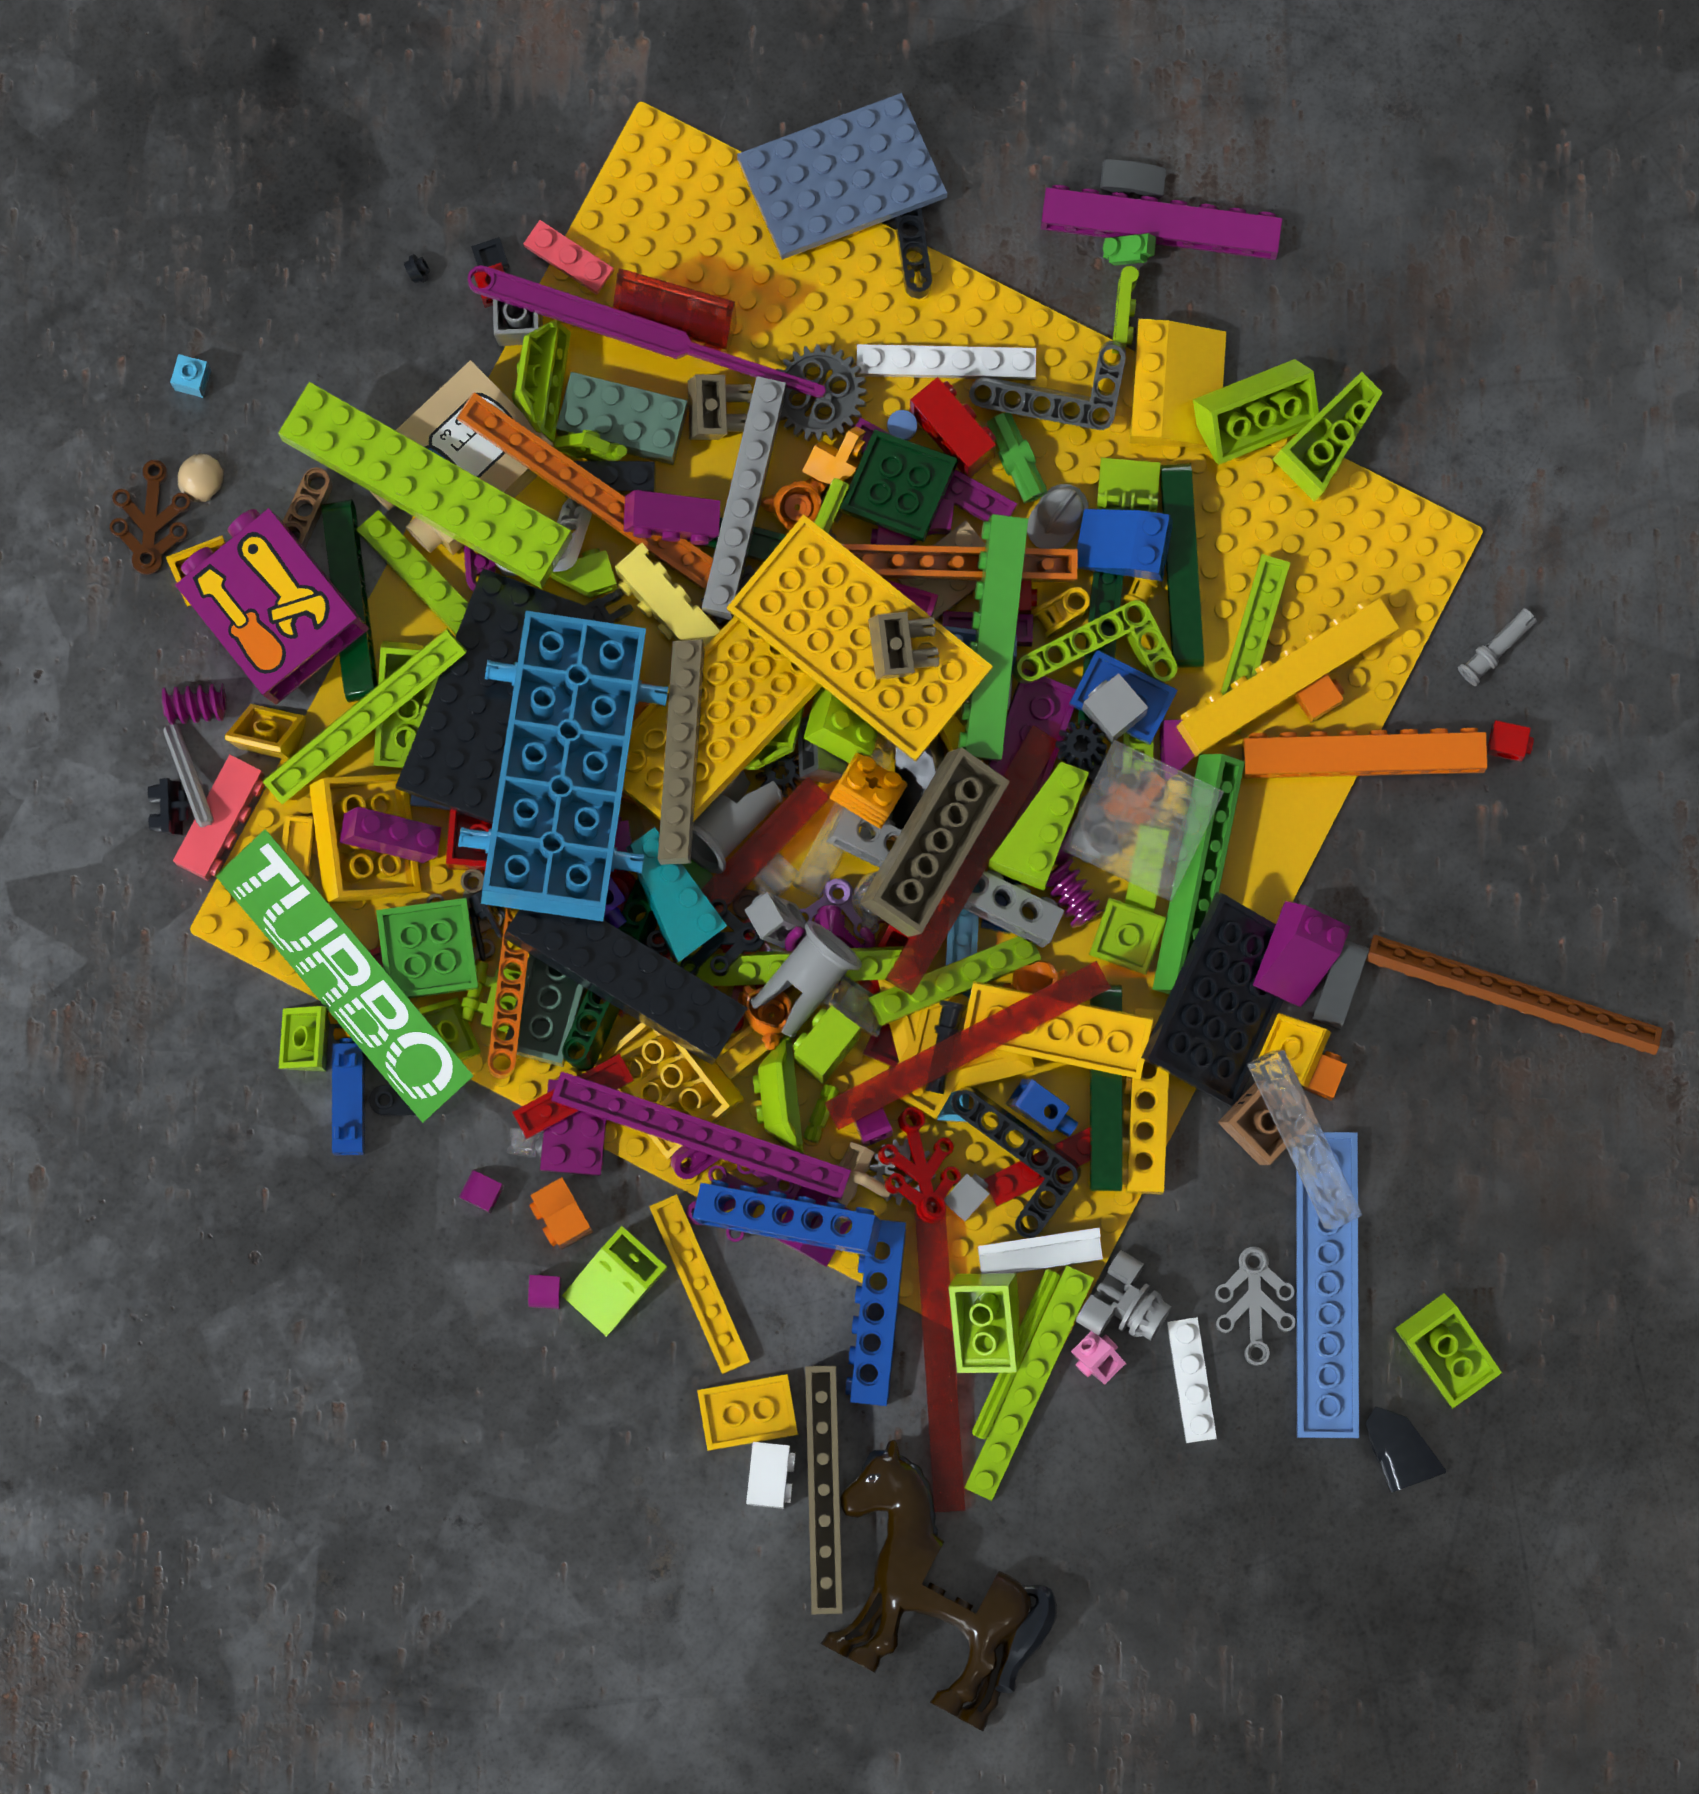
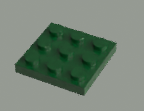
(899, 485)

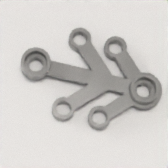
(1255, 1300)

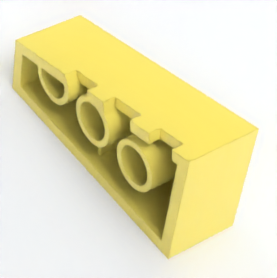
(662, 599)

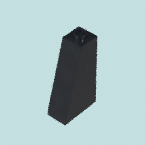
(917, 777)

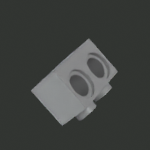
(774, 918)

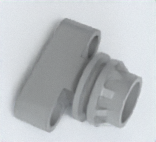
(1118, 1297)

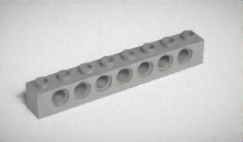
(983, 904)

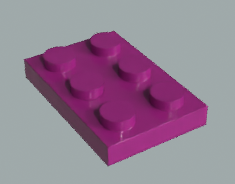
(574, 1144)

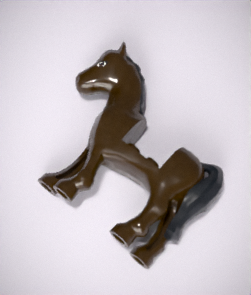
(1000, 1632)

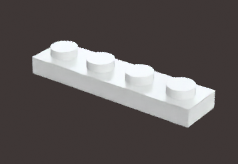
(1191, 1380)

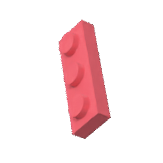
(568, 257)

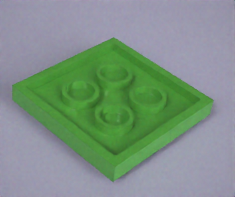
(428, 947)

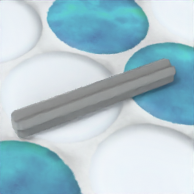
(188, 775)

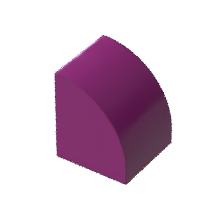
(481, 1191)
(544, 1291)

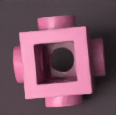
(1098, 1357)

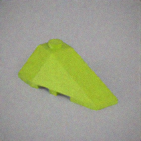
(399, 730)

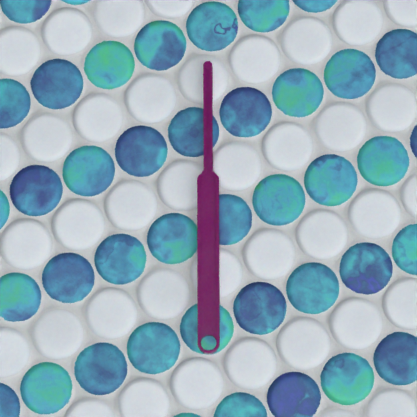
(621, 326)

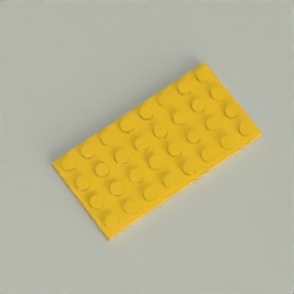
(815, 611)
(744, 704)

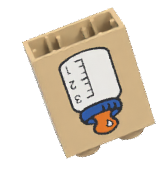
(439, 431)

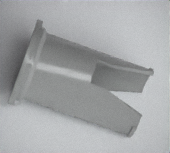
(730, 820)
(813, 969)

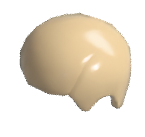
(200, 477)

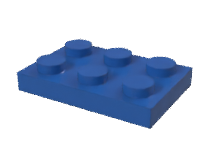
(1152, 692)

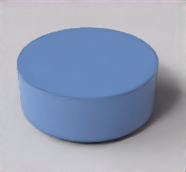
(902, 424)

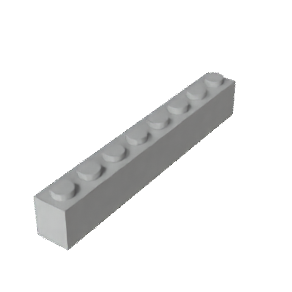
(744, 496)

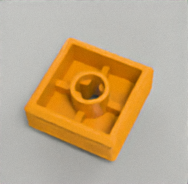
(868, 790)

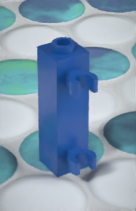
(348, 1098)

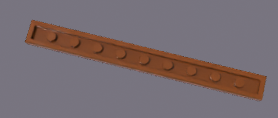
(1514, 994)

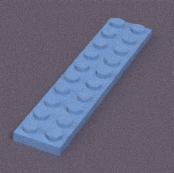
(1327, 1310)

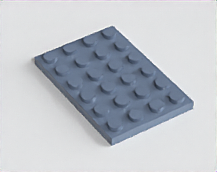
(841, 176)

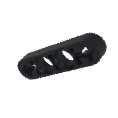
(914, 243)

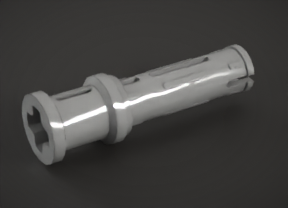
(1487, 656)

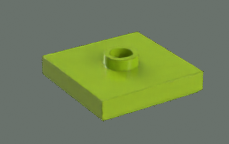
(1127, 936)

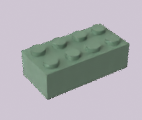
(626, 415)
(547, 1012)

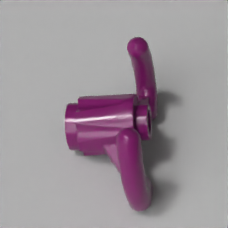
(832, 919)

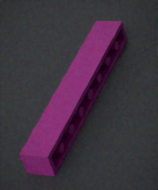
(1171, 223)

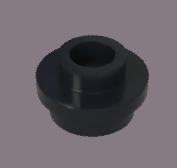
(417, 269)

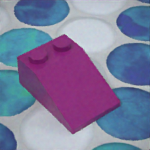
(1300, 952)

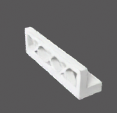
(1041, 1252)

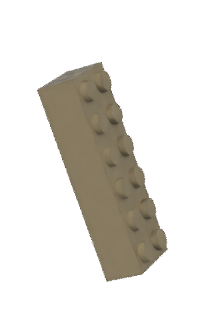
(934, 842)

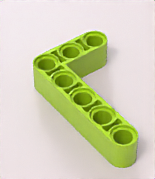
(1096, 640)

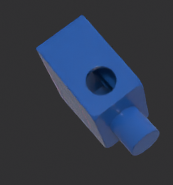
(1030, 1101)

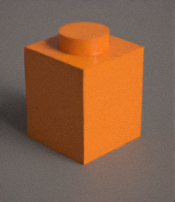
(1320, 697)
(1327, 1076)

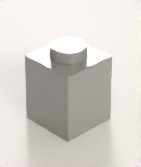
(967, 1196)

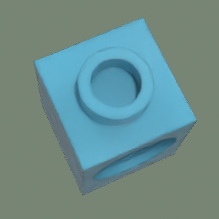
(190, 376)

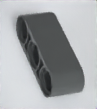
(1340, 985)

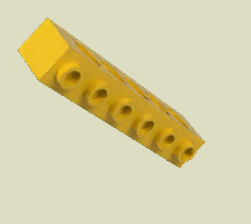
(1150, 1180)

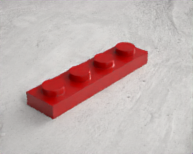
(544, 1113)
(1021, 1178)

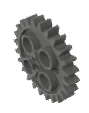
(843, 405)

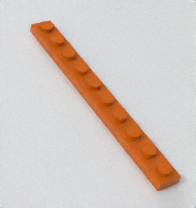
(577, 484)

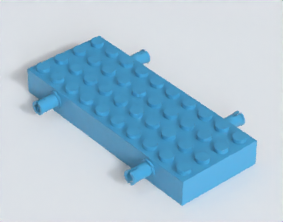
(563, 766)

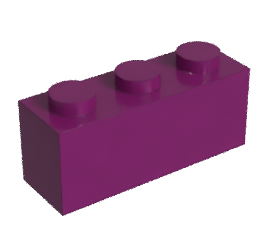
(671, 517)
(390, 834)

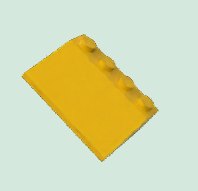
(1170, 370)
(352, 871)
(673, 1079)

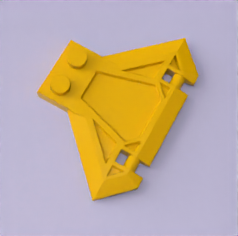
(917, 1033)

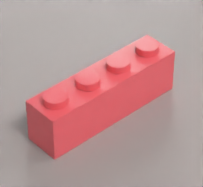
(229, 806)

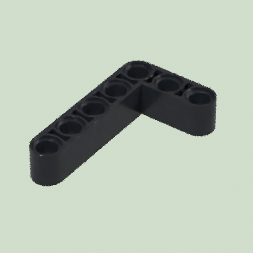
(1024, 1153)

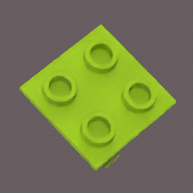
(1128, 485)

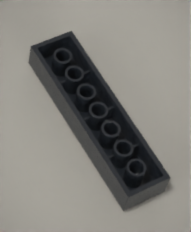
(631, 978)

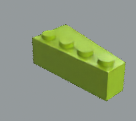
(1322, 444)
(1038, 835)

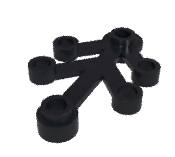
(734, 938)

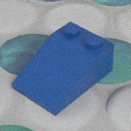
(1124, 542)

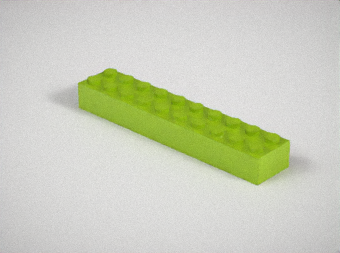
(425, 485)

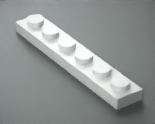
(946, 362)

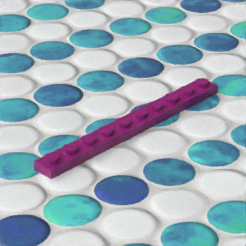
(701, 1135)

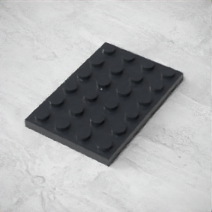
(1214, 1012)

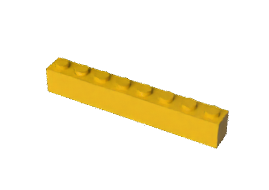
(1286, 677)

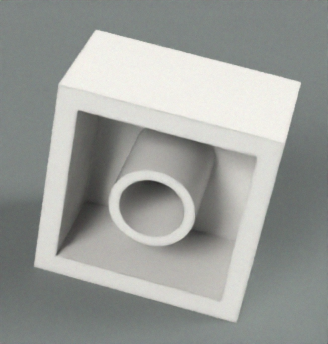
(769, 1475)

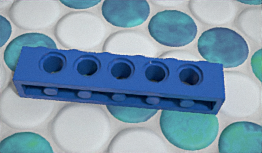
(860, 1239)
(877, 1391)

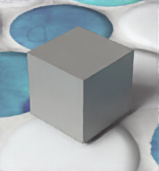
(513, 323)
(1114, 707)

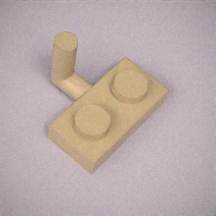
(858, 1161)

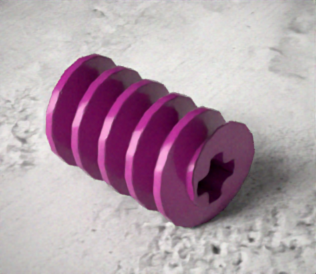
(194, 704)
(1073, 895)

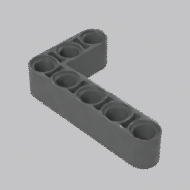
(1059, 398)

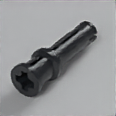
(948, 1026)

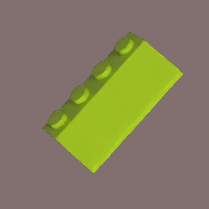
(1257, 410)

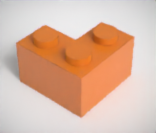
(561, 1214)

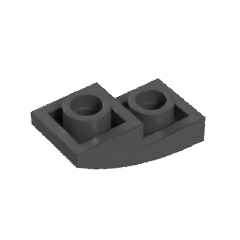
(1134, 177)

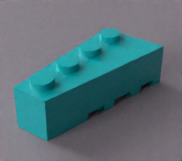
(676, 900)

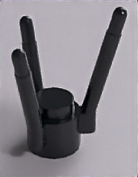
(484, 912)

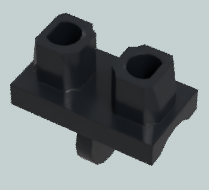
(173, 807)

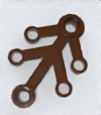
(150, 522)

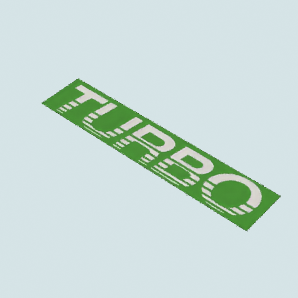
(344, 976)

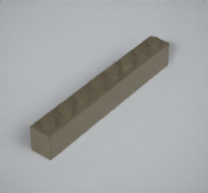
(823, 1490)

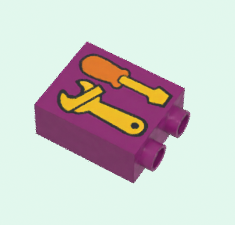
(269, 604)

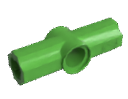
(1017, 457)

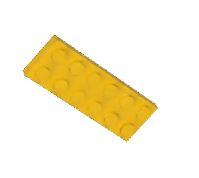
(1079, 1037)

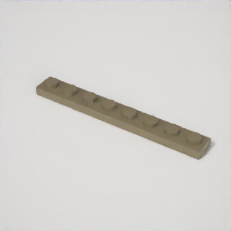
(681, 752)

